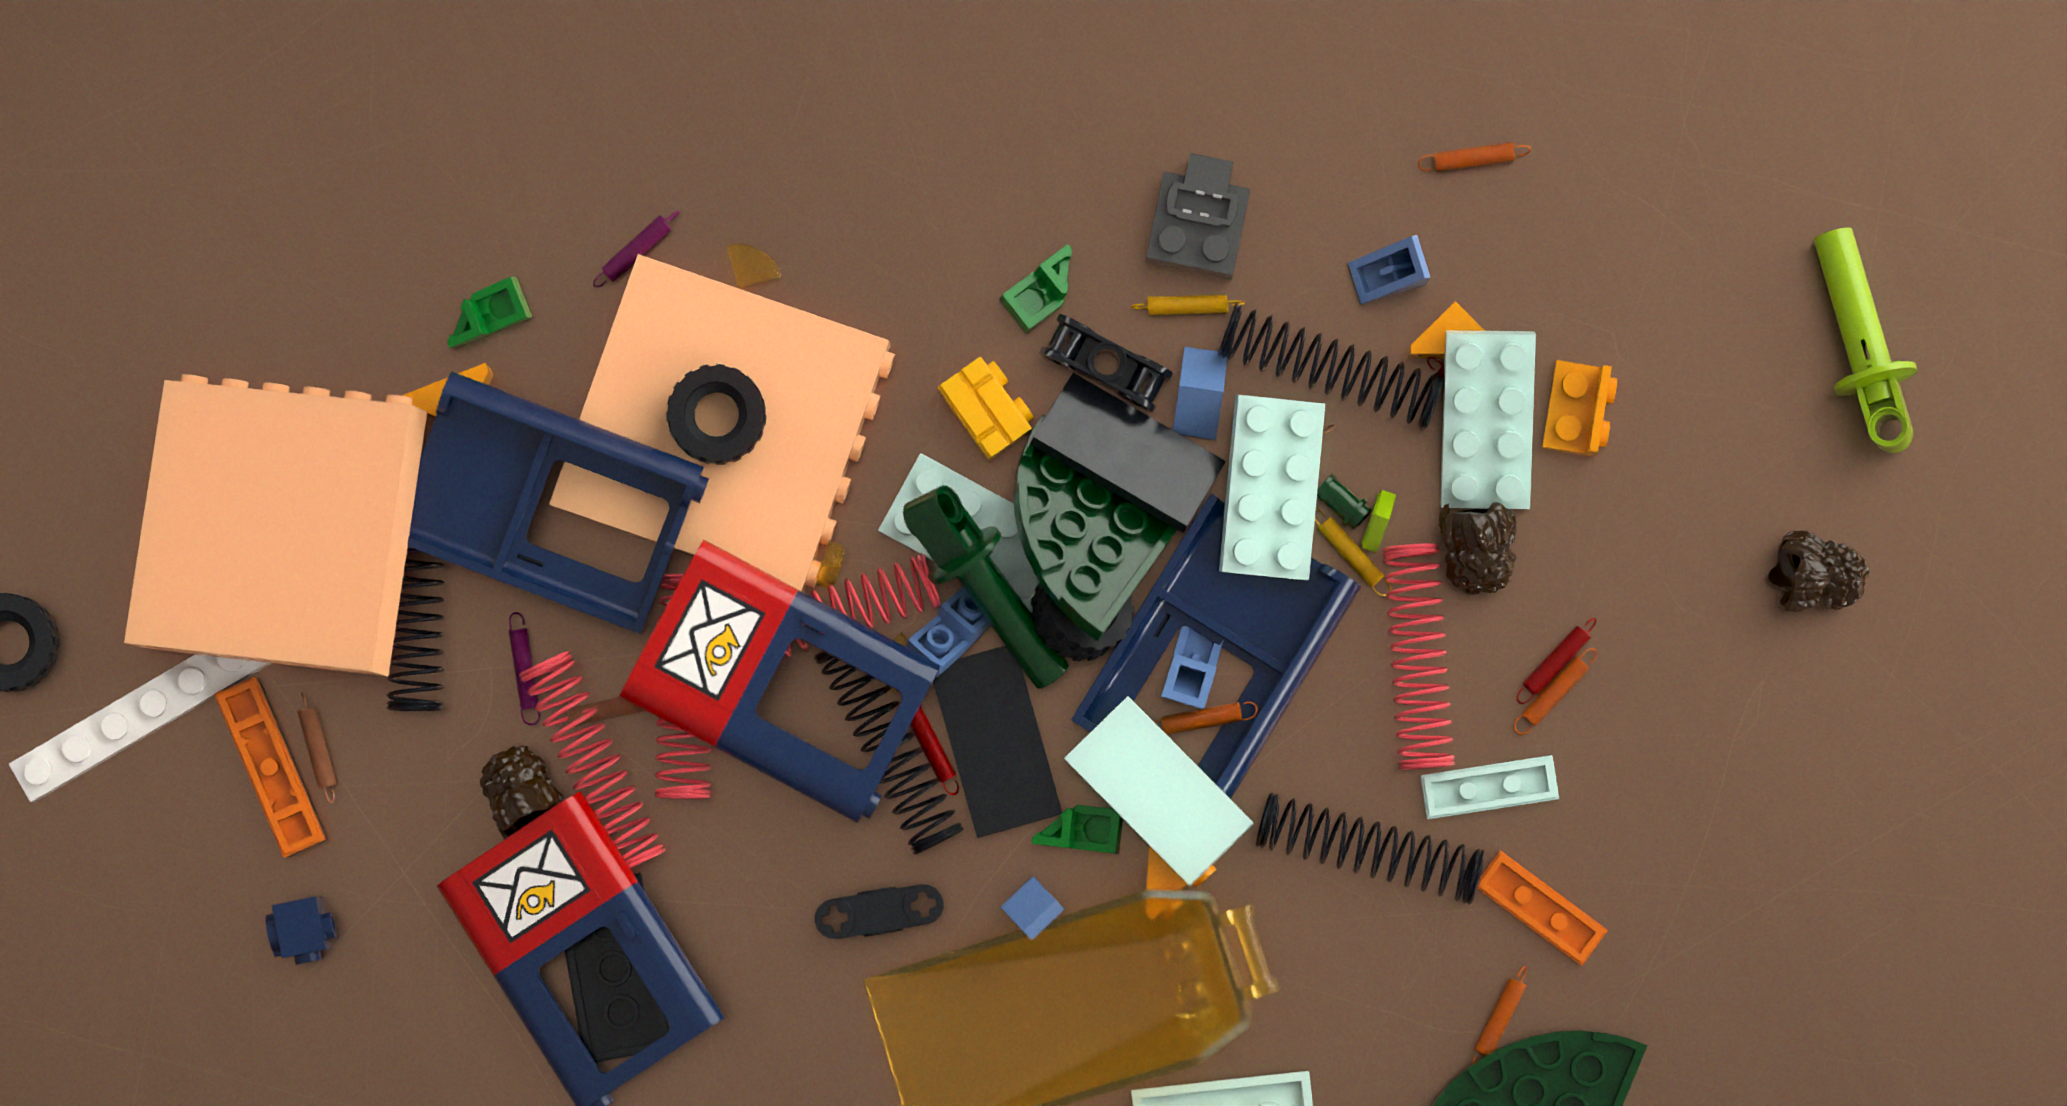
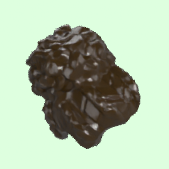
(1479, 547)
(1817, 573)
(517, 788)

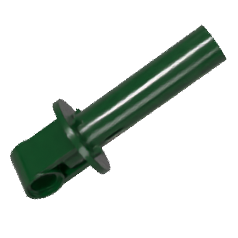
(964, 554)

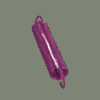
(639, 245)
(522, 661)

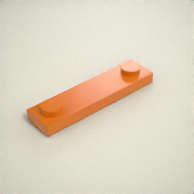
(270, 767)

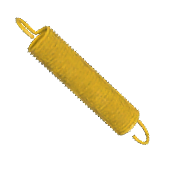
(1187, 304)
(1351, 552)

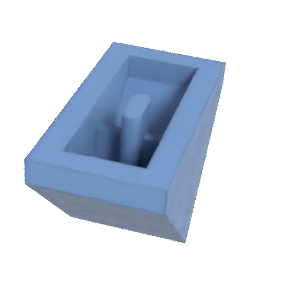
(1390, 270)
(1200, 393)

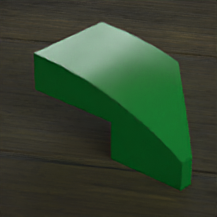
(1039, 292)
(490, 312)
(1084, 829)

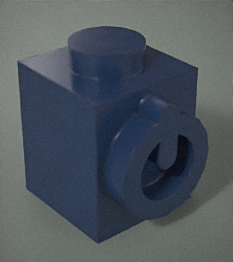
(300, 929)

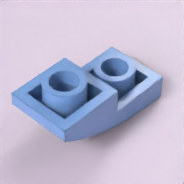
(950, 632)

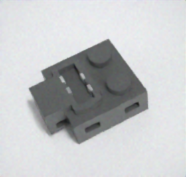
(1199, 219)

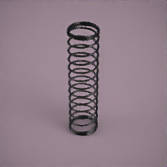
(1226, 347)
(411, 704)
(922, 844)
(1469, 879)

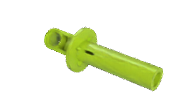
(1875, 378)

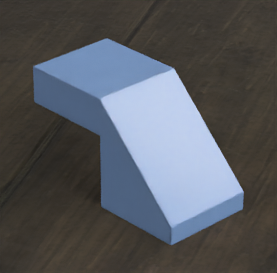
(1191, 669)
(1032, 907)

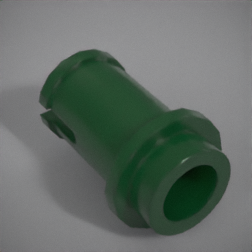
(1343, 502)

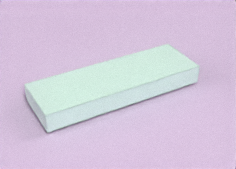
(1489, 787)

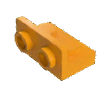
(1578, 408)

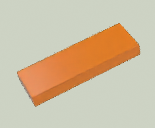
(1540, 908)

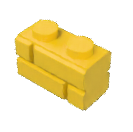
(986, 408)

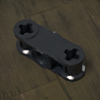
(1131, 367)
(879, 911)

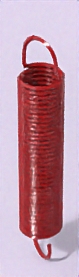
(1556, 660)
(932, 748)

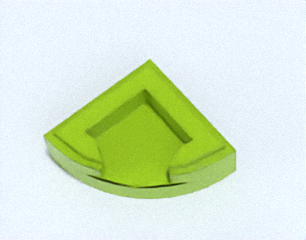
(1378, 521)

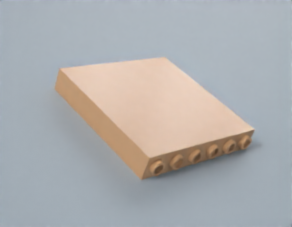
(816, 395)
(276, 525)

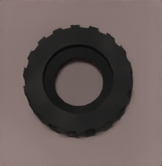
(716, 380)
(1067, 638)
(42, 642)

